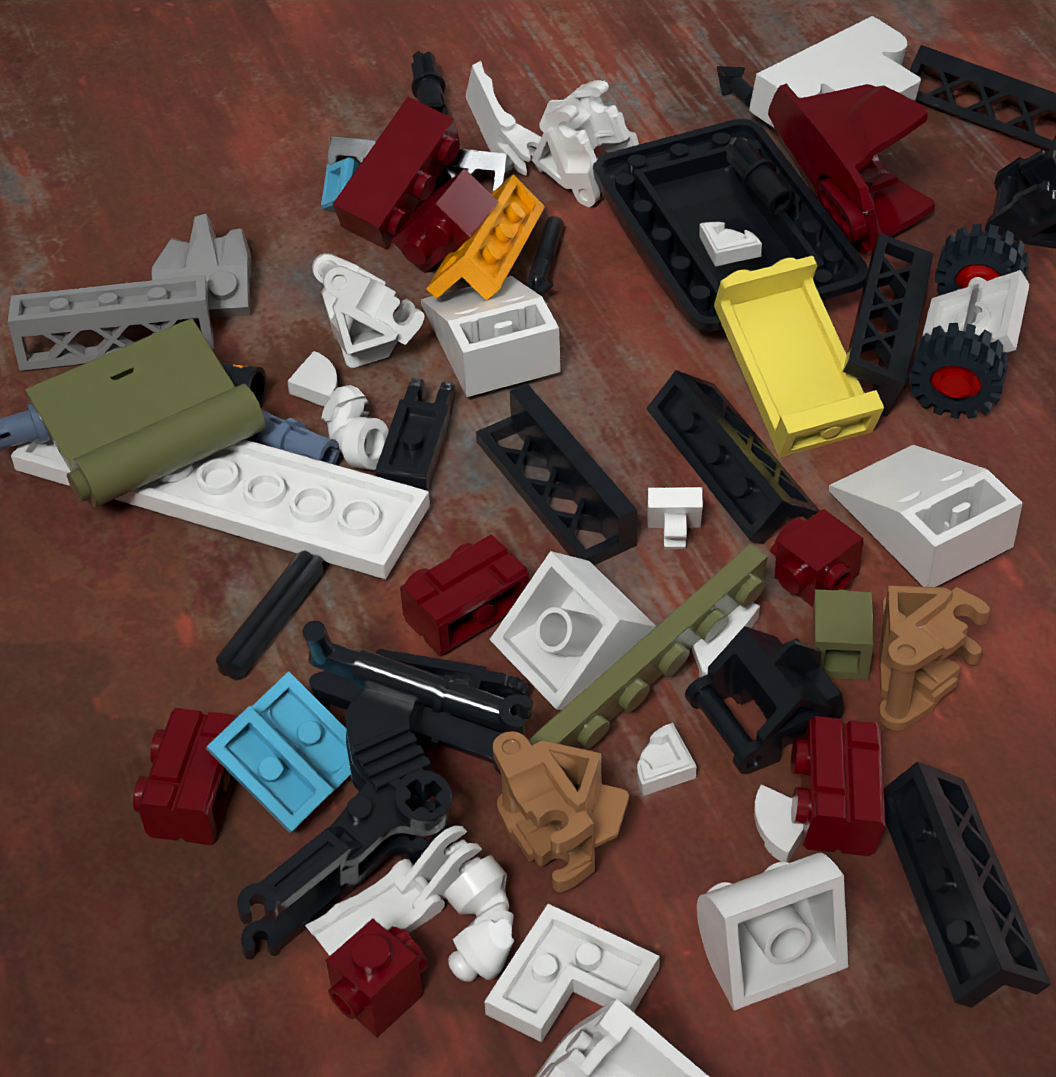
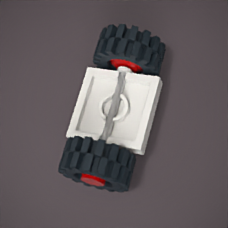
(972, 322)

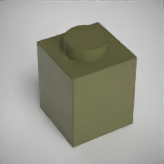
(843, 632)

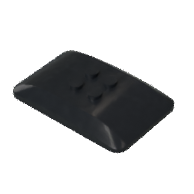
(685, 180)

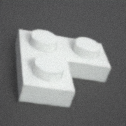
(564, 958)

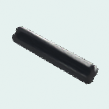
(269, 615)

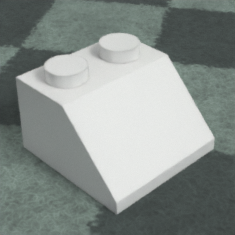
(568, 628)

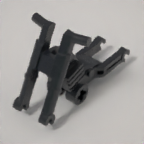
(391, 775)

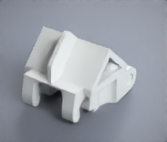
(572, 132)
(363, 310)

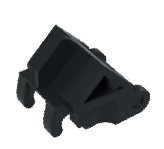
(1033, 211)
(781, 681)

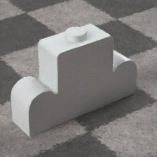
(854, 57)

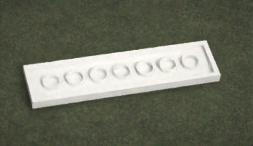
(275, 501)

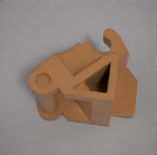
(915, 649)
(556, 804)

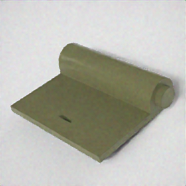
(143, 412)

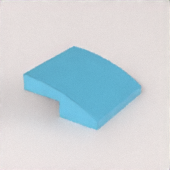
(285, 752)

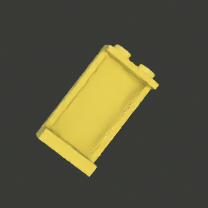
(793, 357)

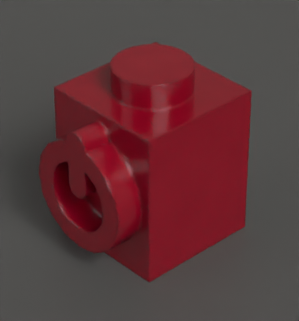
(816, 555)
(376, 975)

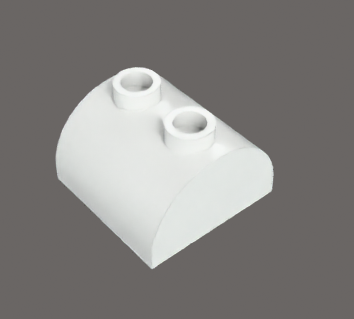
(775, 929)

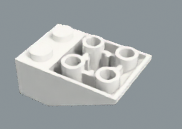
(496, 339)
(932, 512)

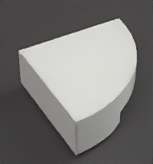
(728, 245)
(314, 380)
(664, 762)
(775, 825)

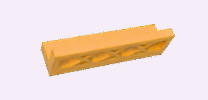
(495, 244)

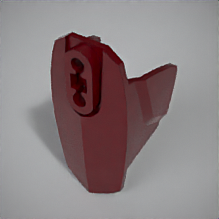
(836, 150)

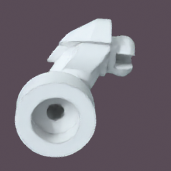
(347, 422)
(488, 939)

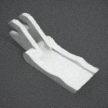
(496, 125)
(403, 895)

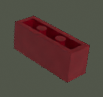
(397, 172)

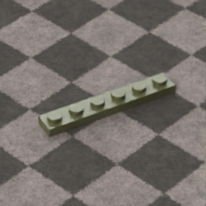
(658, 653)

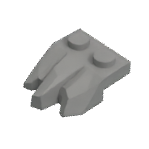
(222, 260)

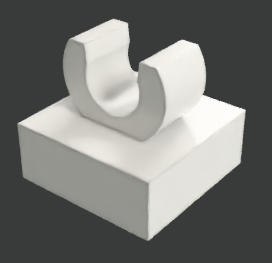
(675, 512)

